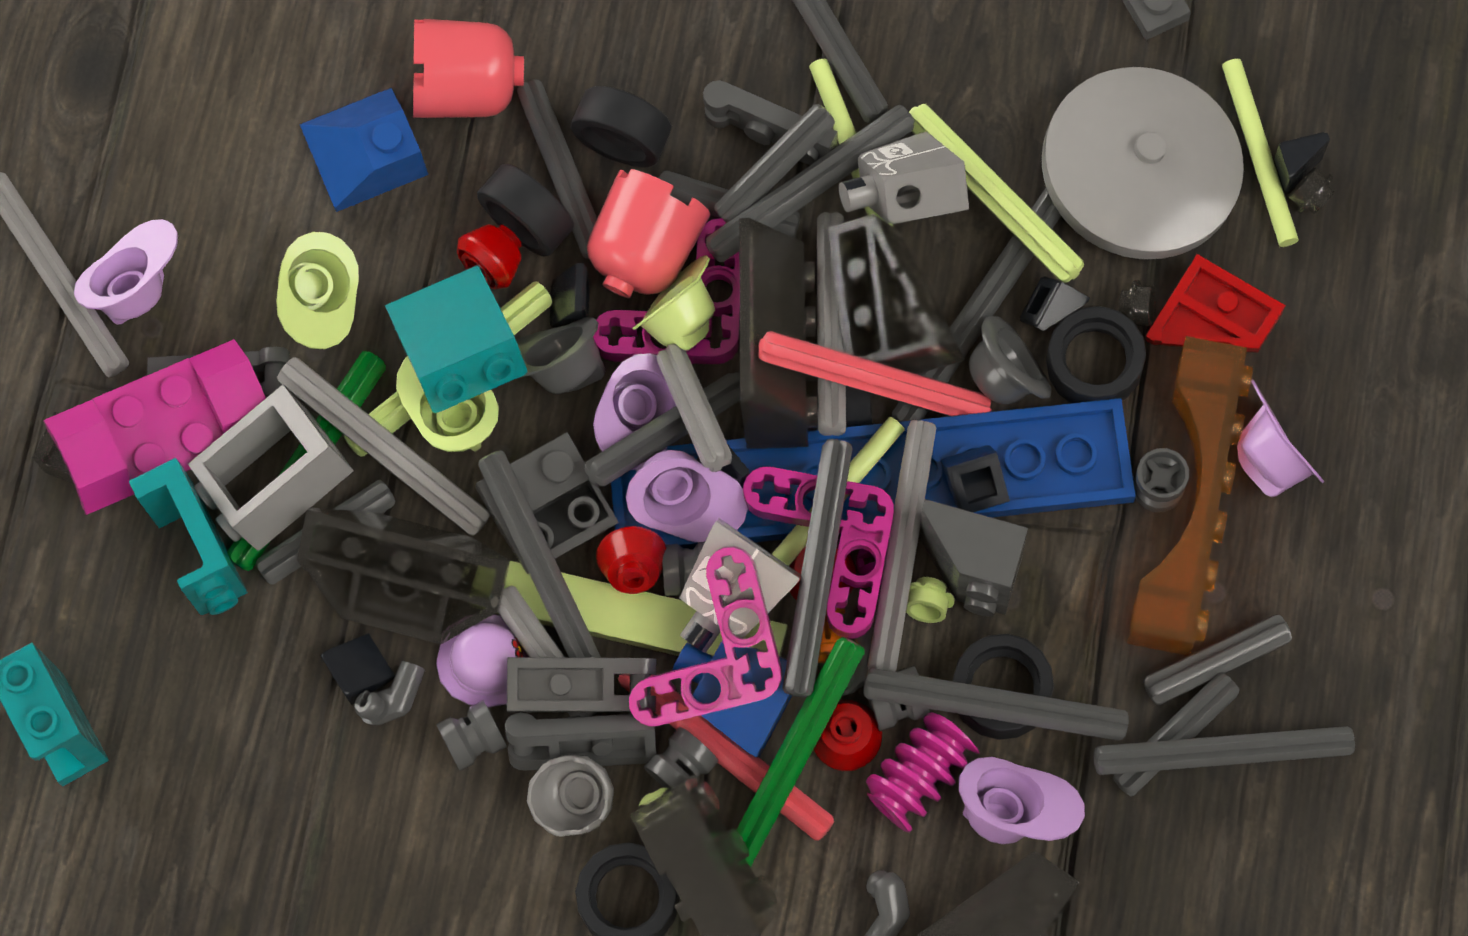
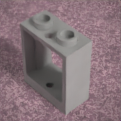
(286, 495)

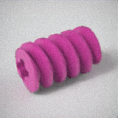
(919, 769)

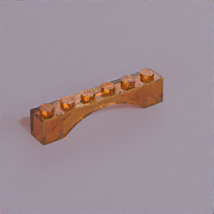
(1206, 396)

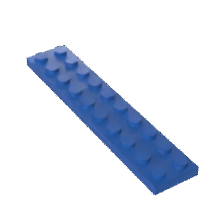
(1046, 454)

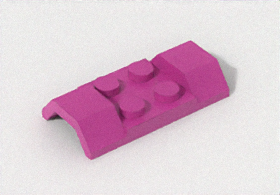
(153, 422)

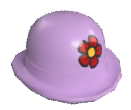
(476, 662)

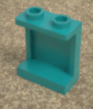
(456, 339)
(169, 495)
(48, 715)

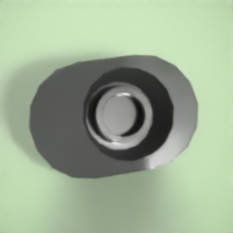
(563, 356)

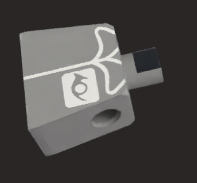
(908, 181)
(774, 577)

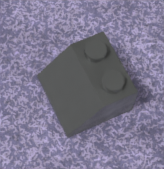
(973, 555)

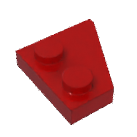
(1215, 308)

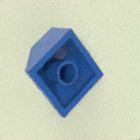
(364, 149)

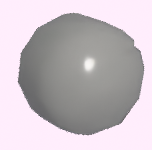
(570, 795)

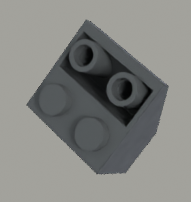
(559, 496)

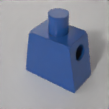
(745, 724)

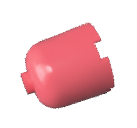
(466, 69)
(643, 234)

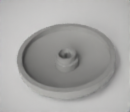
(1142, 163)

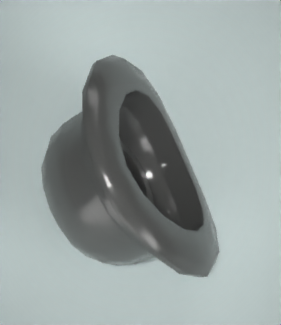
(1005, 366)

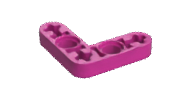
(701, 352)
(854, 535)
(728, 669)

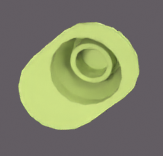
(317, 290)
(683, 310)
(454, 428)

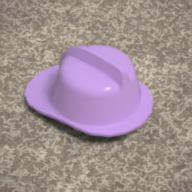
(130, 273)
(631, 400)
(1269, 455)
(683, 496)
(1018, 802)

